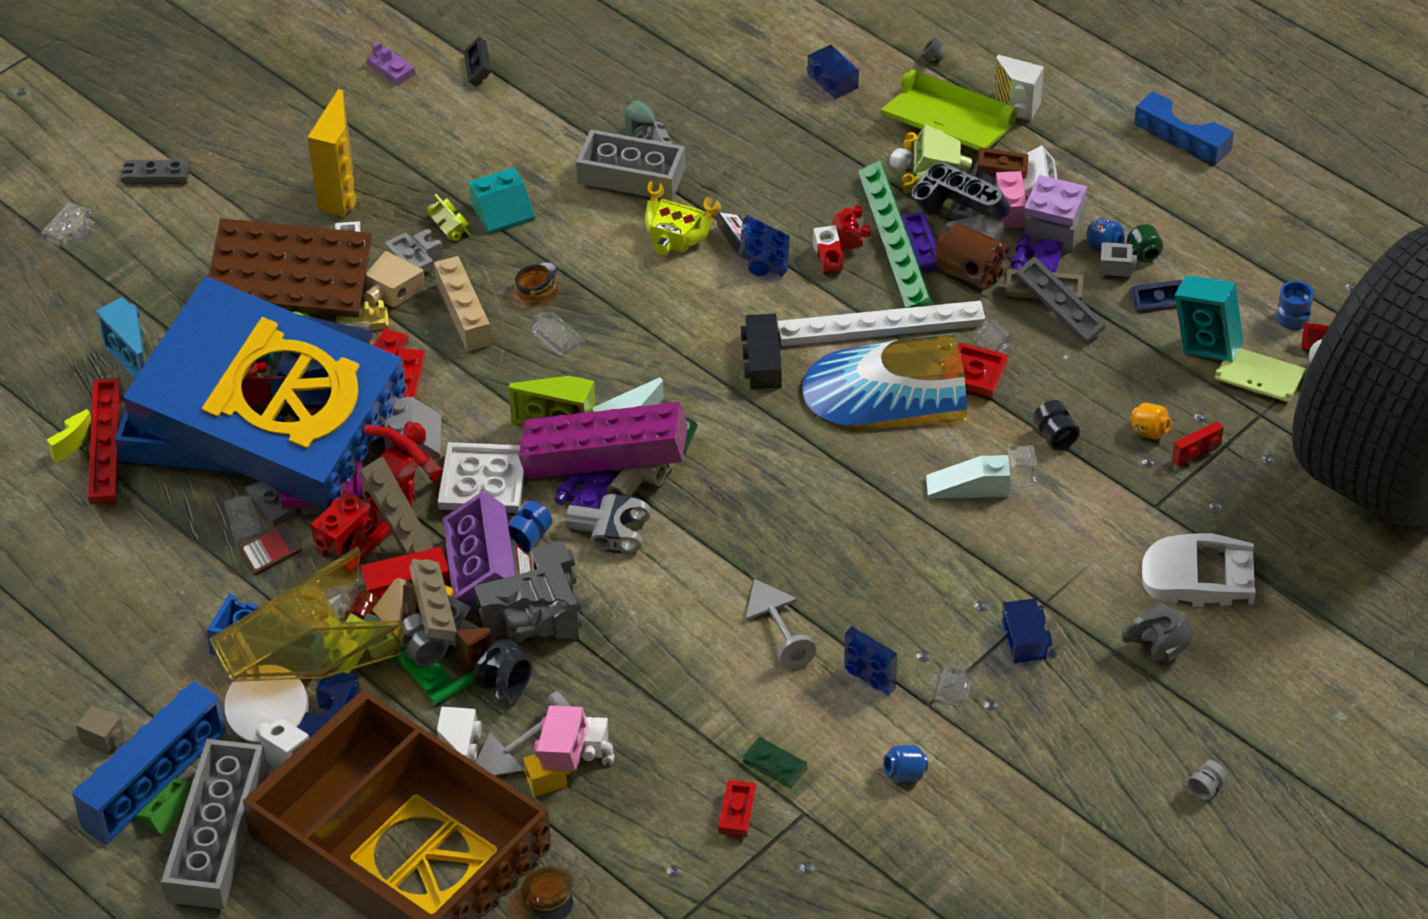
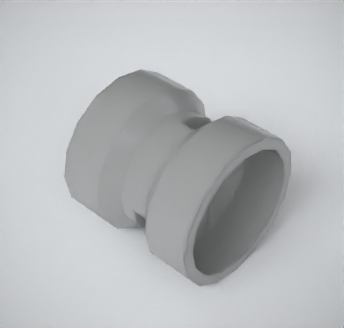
(1204, 783)

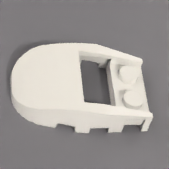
(1172, 571)

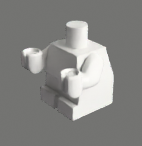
(596, 741)

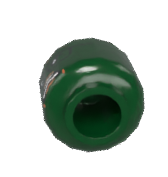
(1145, 242)

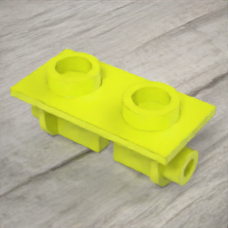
(442, 212)

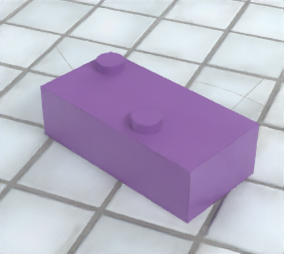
(477, 546)

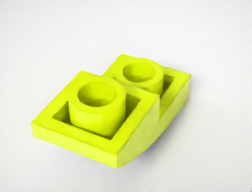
(69, 440)

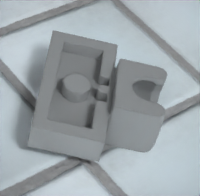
(416, 251)

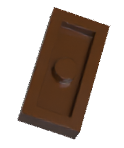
(997, 161)

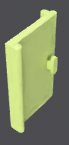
(1274, 376)

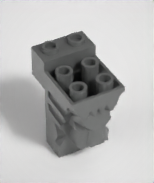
(533, 601)

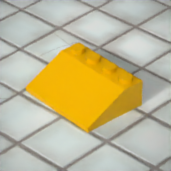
(332, 159)

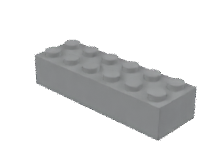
(213, 825)

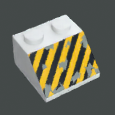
(1019, 85)

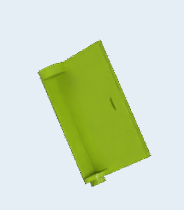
(950, 108)

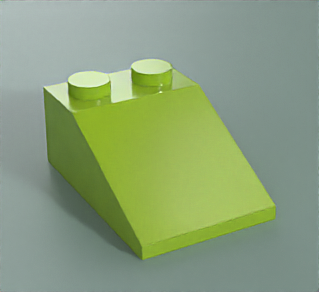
(550, 398)

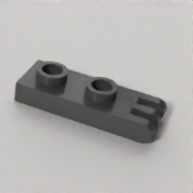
(156, 172)

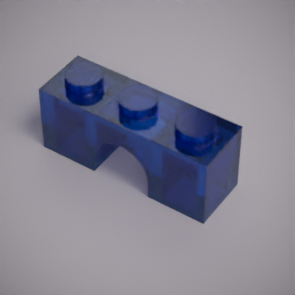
(332, 694)

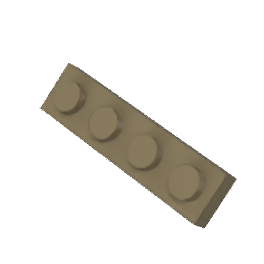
(394, 507)
(432, 599)

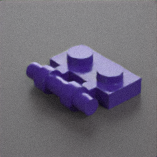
(1046, 251)
(590, 494)

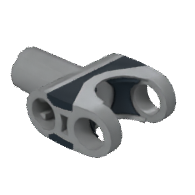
(610, 522)

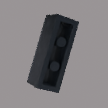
(761, 351)

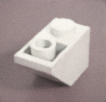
(459, 729)

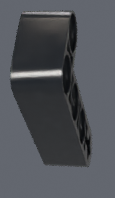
(945, 182)

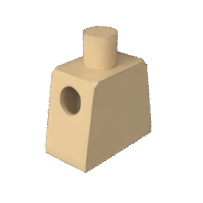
(392, 280)

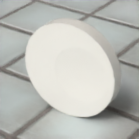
(260, 702)

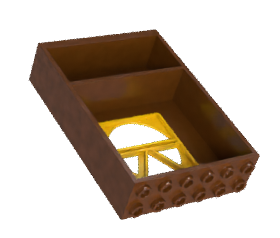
(380, 769)

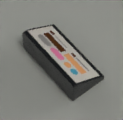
(730, 226)

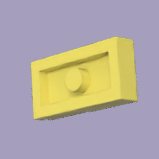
(375, 315)

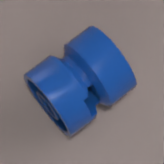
(1294, 305)
(529, 524)

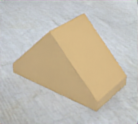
(397, 601)

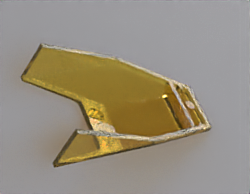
(301, 634)

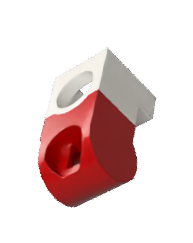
(828, 250)

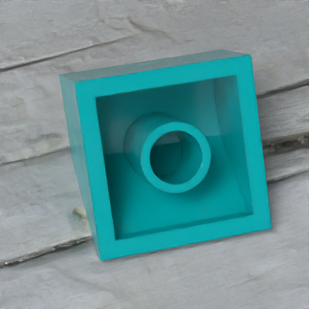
(501, 200)

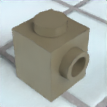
(100, 729)

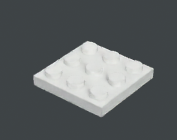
(479, 468)

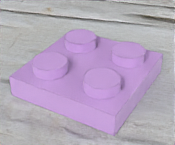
(1055, 200)

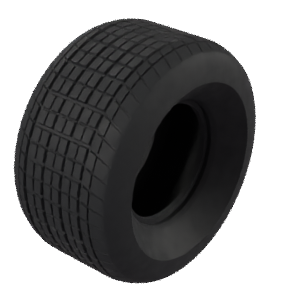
(1367, 391)

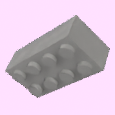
(630, 164)

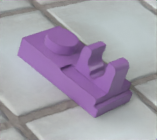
(389, 64)

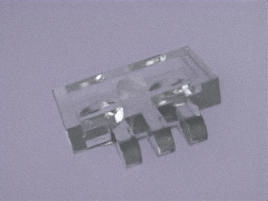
(69, 224)

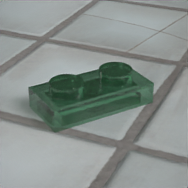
(775, 762)

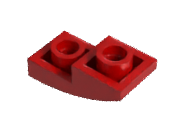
(257, 390)

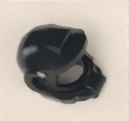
(506, 667)

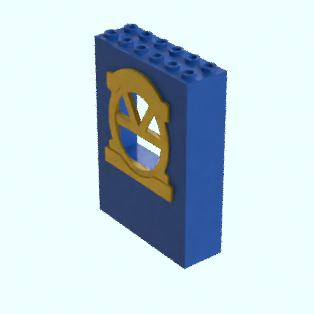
(196, 399)

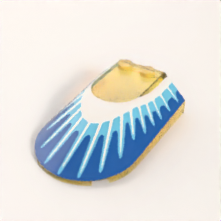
(888, 384)

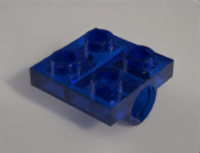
(763, 247)
(870, 661)

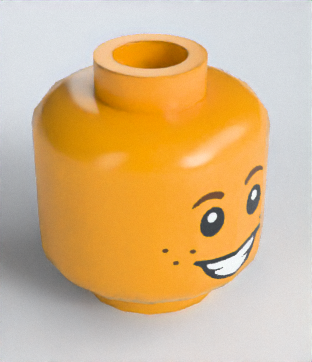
(1150, 421)

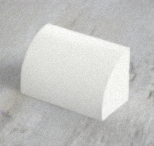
(1039, 163)

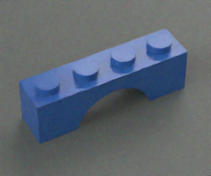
(1205, 141)

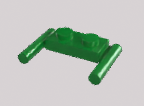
(432, 679)

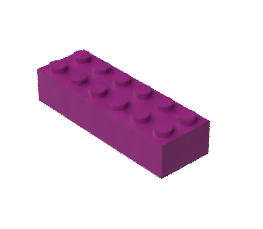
(603, 440)

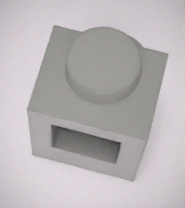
(1116, 260)

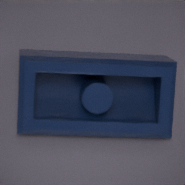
(1154, 295)

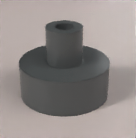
(932, 50)

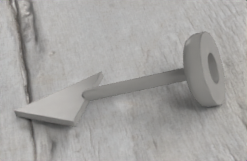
(796, 649)
(498, 759)

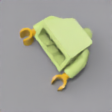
(930, 148)

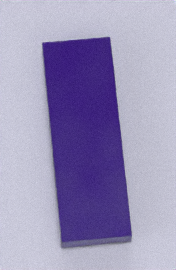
(921, 240)

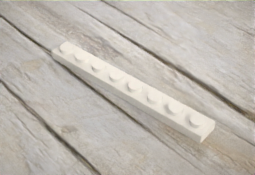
(880, 323)

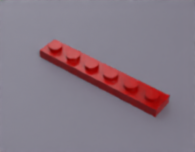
(103, 450)

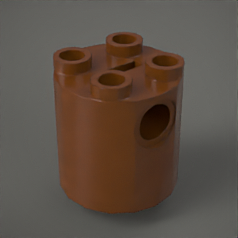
(970, 256)

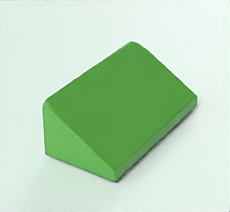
(165, 807)

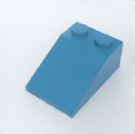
(123, 334)

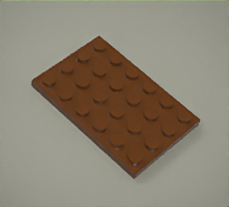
(293, 265)

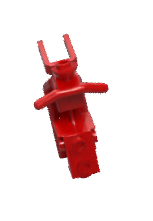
(351, 512)

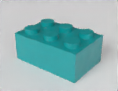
(1209, 317)

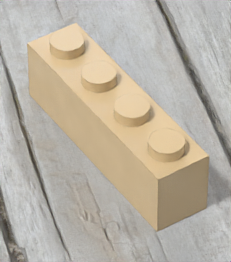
(462, 303)

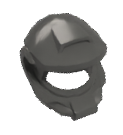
(1163, 627)

